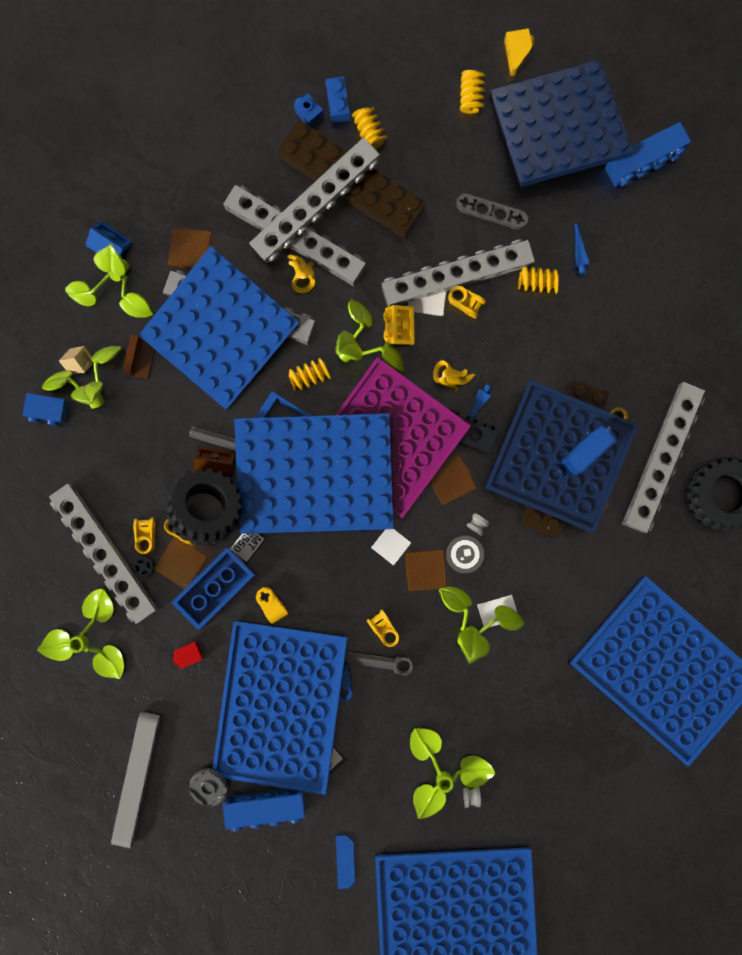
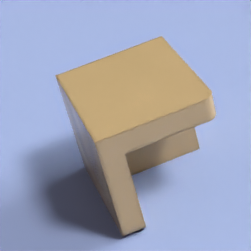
(76, 360)

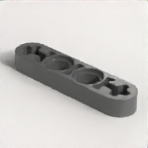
(491, 214)

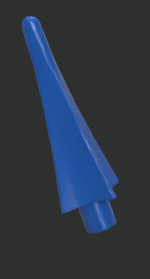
(581, 258)
(481, 399)

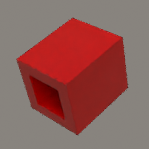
(188, 655)

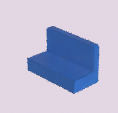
(102, 235)

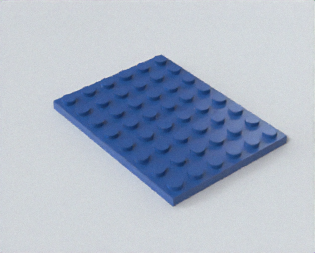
(314, 473)
(664, 670)
(280, 707)
(456, 903)

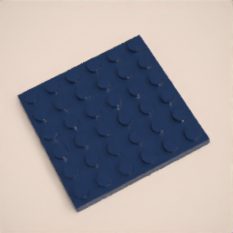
(561, 123)
(541, 436)

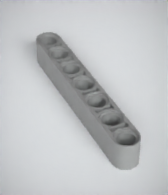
(135, 779)

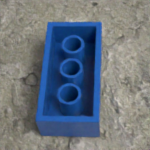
(649, 154)
(214, 588)
(264, 808)

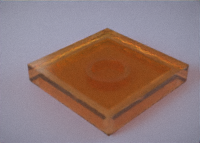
(187, 247)
(452, 480)
(180, 563)
(425, 570)

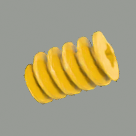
(471, 91)
(368, 126)
(539, 279)
(308, 374)

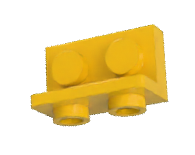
(399, 325)

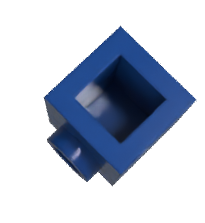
(308, 110)

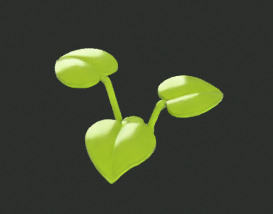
(111, 262)
(349, 349)
(91, 392)
(469, 638)
(60, 646)
(429, 800)

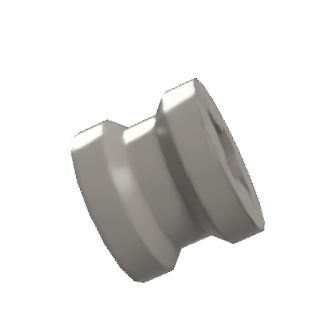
(478, 524)
(472, 797)

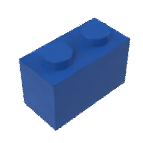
(337, 100)
(45, 408)

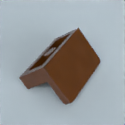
(138, 358)
(214, 459)

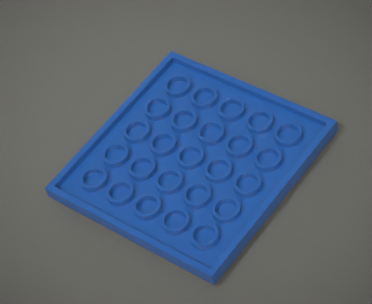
(219, 328)

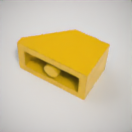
(518, 48)

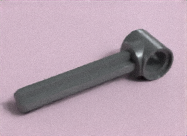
(213, 438)
(378, 661)

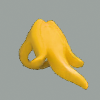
(302, 271)
(450, 376)

